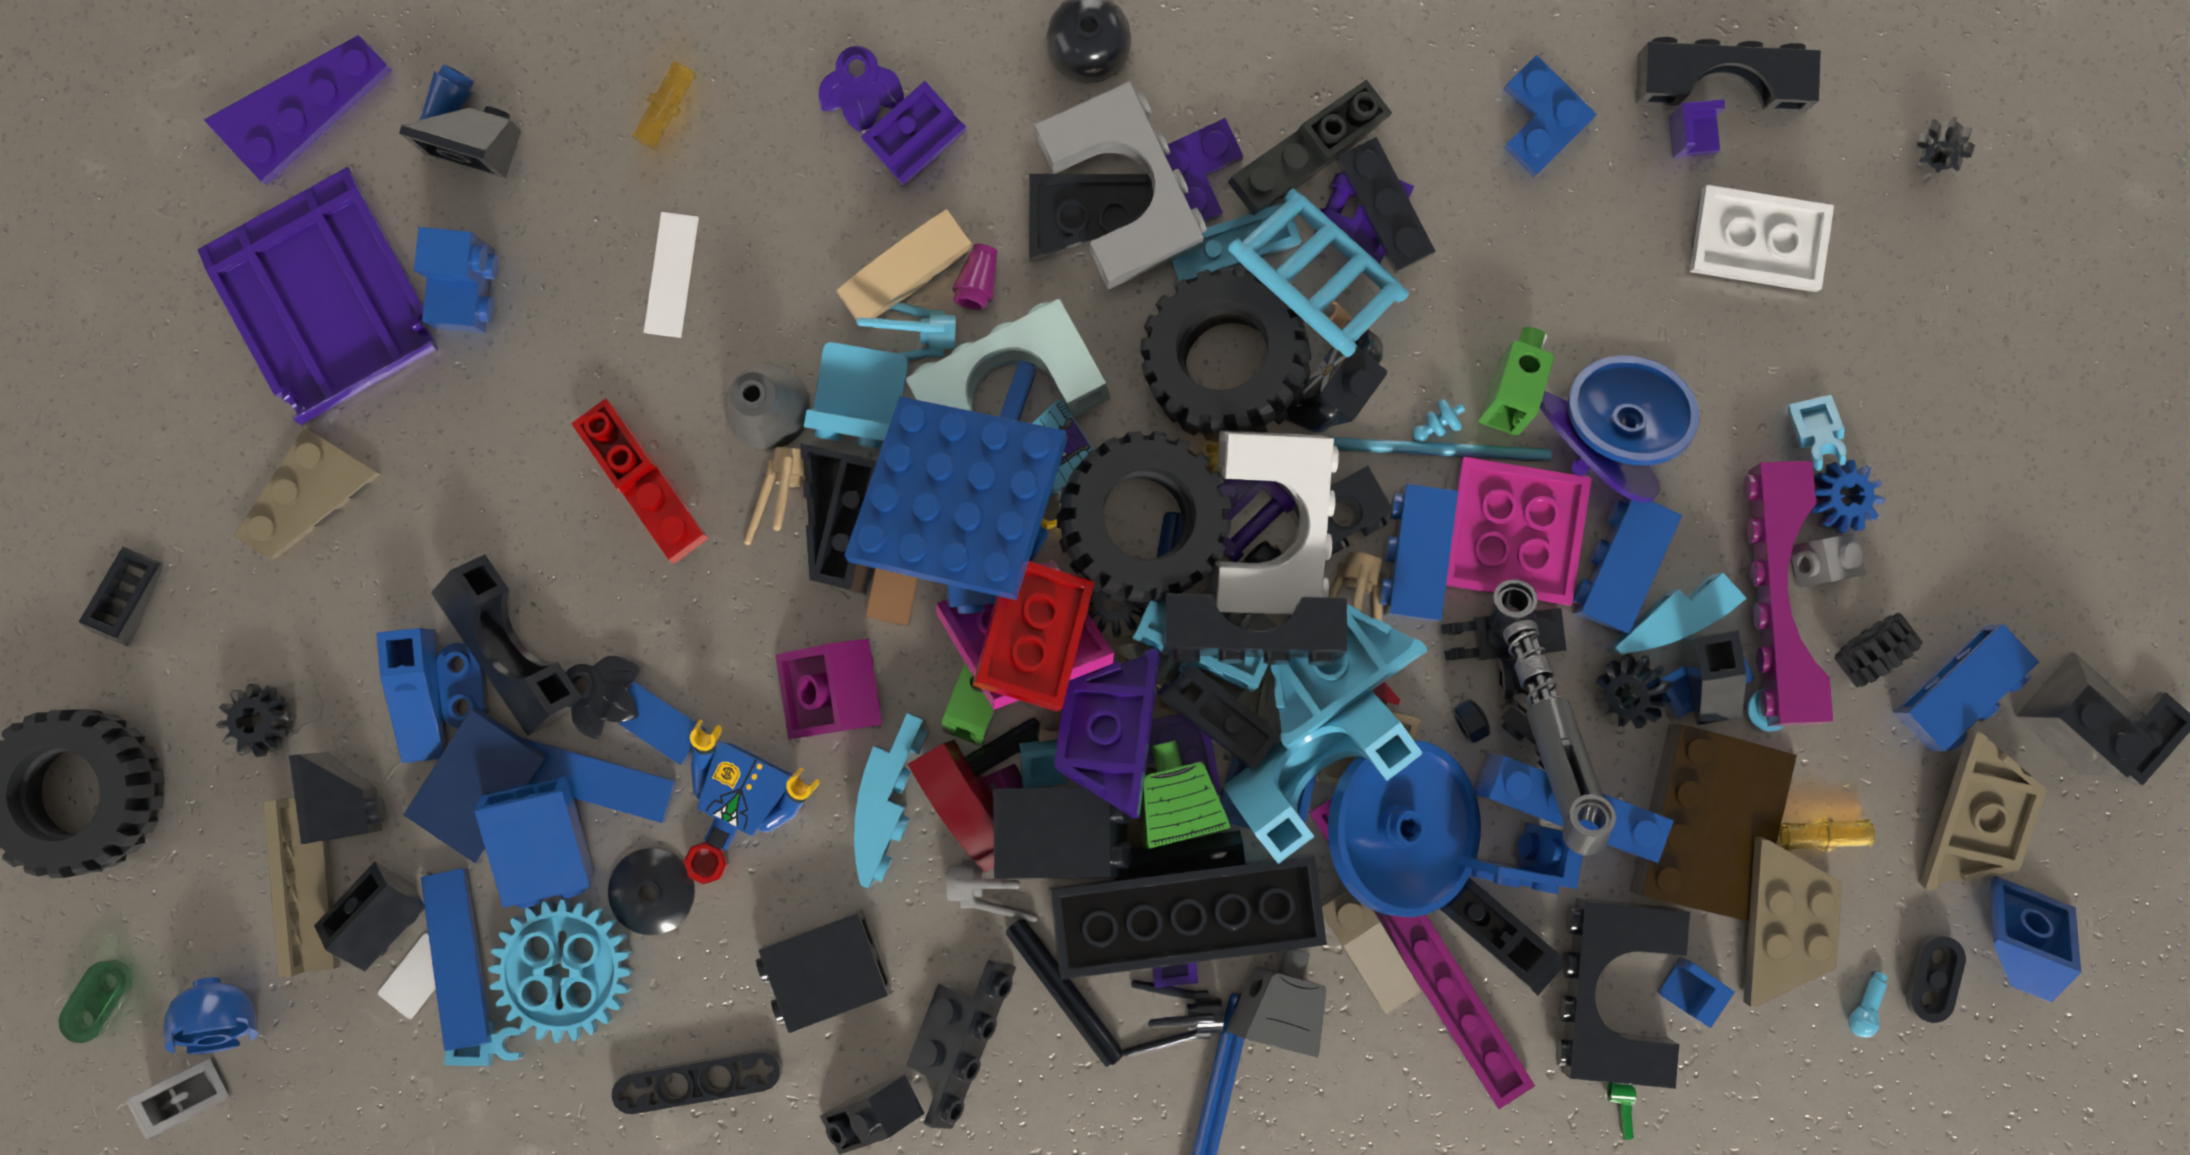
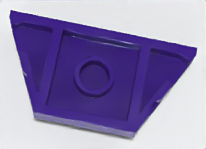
(1109, 729)

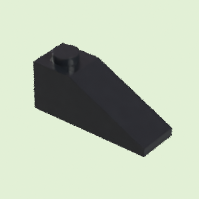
(1504, 937)

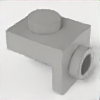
(1827, 560)

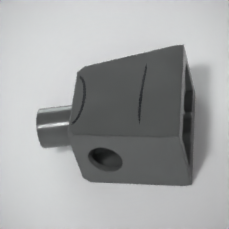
(1282, 1007)

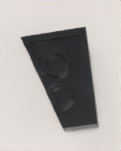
(1082, 208)

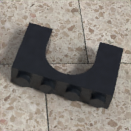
(1600, 935)

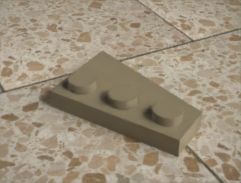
(301, 492)

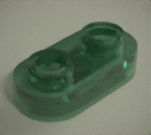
(97, 998)

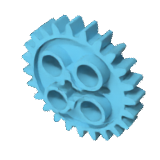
(521, 967)

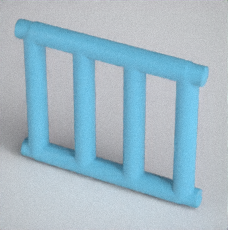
(1312, 309)

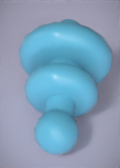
(1437, 423)

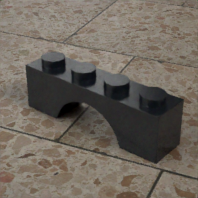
(1780, 77)
(476, 606)
(1198, 629)

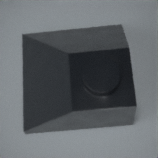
(467, 138)
(333, 799)

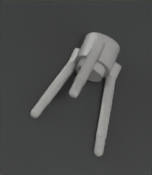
(967, 884)

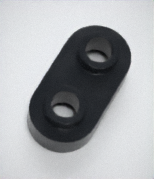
(1940, 979)

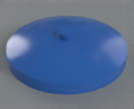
(1404, 835)

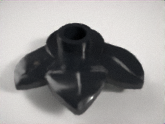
(605, 695)

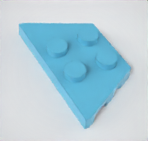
(1315, 694)

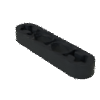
(698, 1086)

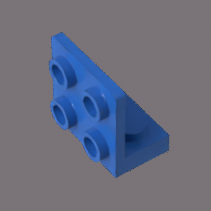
(1542, 863)

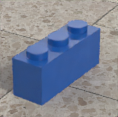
(1419, 552)
(1625, 564)
(1967, 688)

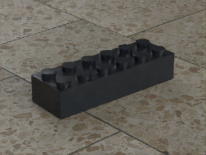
(1187, 916)

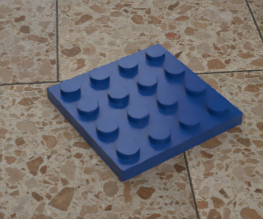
(957, 497)

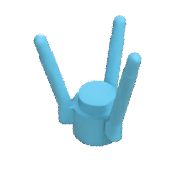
(935, 329)

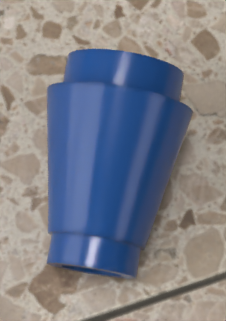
(447, 92)

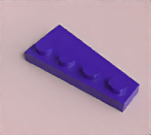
(292, 112)

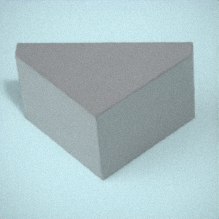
(177, 1099)

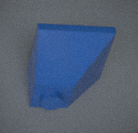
(2034, 939)

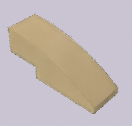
(905, 267)

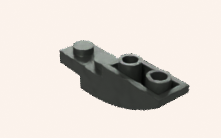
(1310, 148)

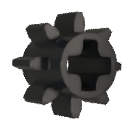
(1945, 145)

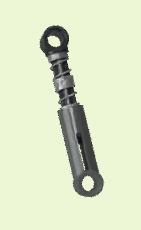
(1552, 722)

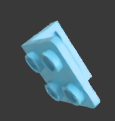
(856, 393)

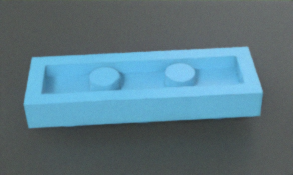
(1217, 238)

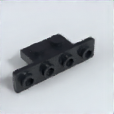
(955, 1038)

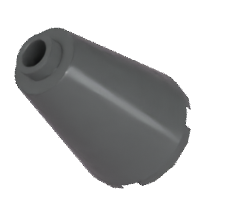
(766, 406)

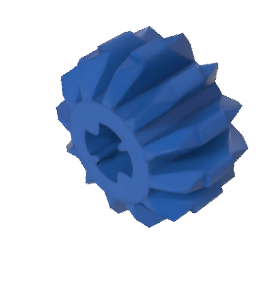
(1860, 491)

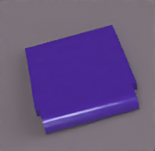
(320, 296)

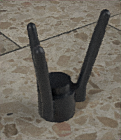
(1201, 1017)

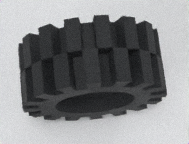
(1878, 650)

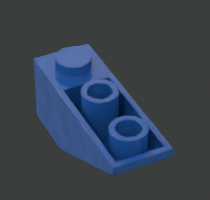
(412, 692)

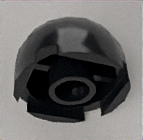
(1088, 39)

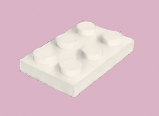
(1761, 238)

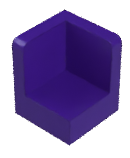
(1696, 128)

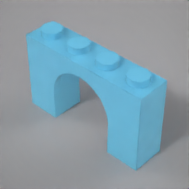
(1271, 791)

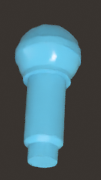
(1865, 1020)

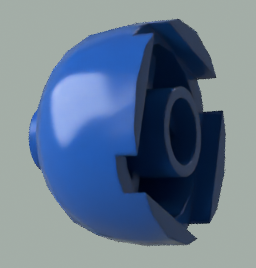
(209, 1018)

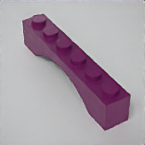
(1794, 684)

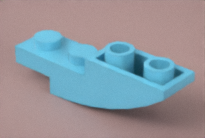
(877, 815)

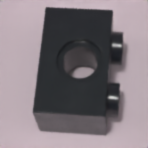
(1365, 499)

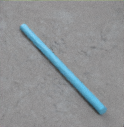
(1442, 449)

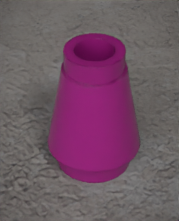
(976, 279)

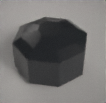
(1471, 721)

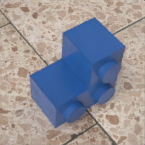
(458, 279)

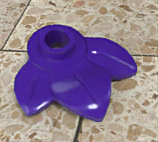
(860, 95)

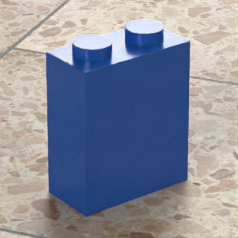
(535, 843)

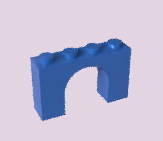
(1529, 791)

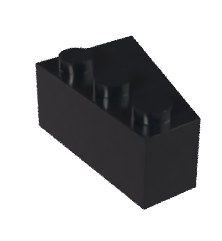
(834, 498)

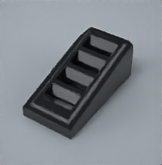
(130, 616)

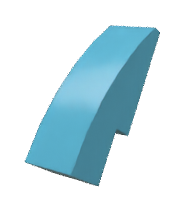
(1680, 616)

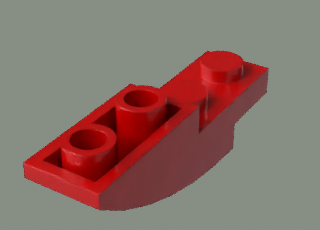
(640, 480)

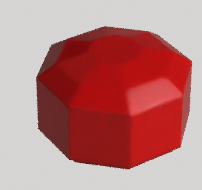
(706, 863)

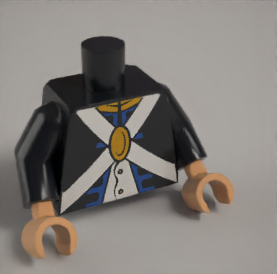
(1340, 383)

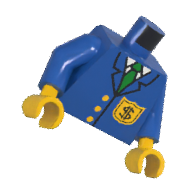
(742, 788)

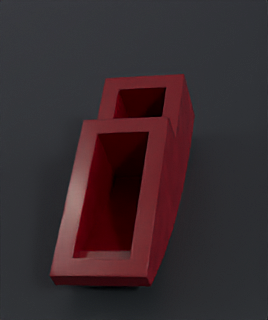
(959, 799)

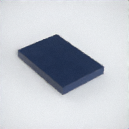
(477, 762)

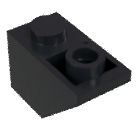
(1716, 676)
(872, 1115)

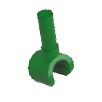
(1626, 1096)

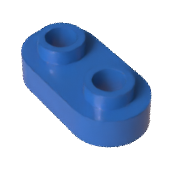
(467, 684)

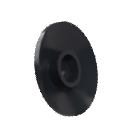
(671, 883)

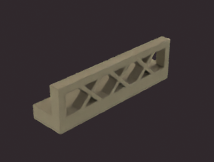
(299, 891)

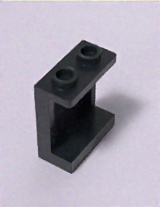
(823, 972)

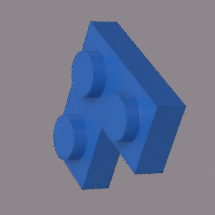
(1555, 112)

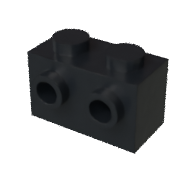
(369, 916)

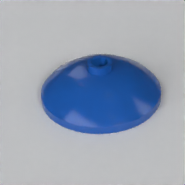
(1635, 395)

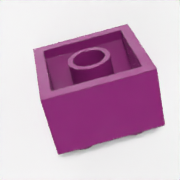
(828, 688)

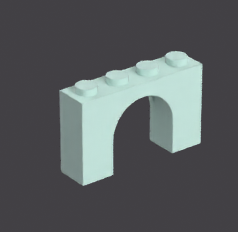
(1040, 338)

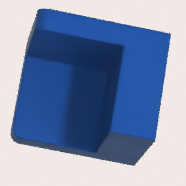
(1695, 992)

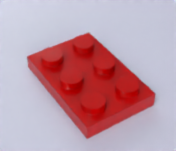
(1035, 638)

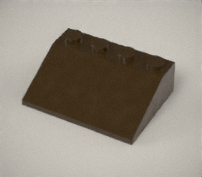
(1720, 800)

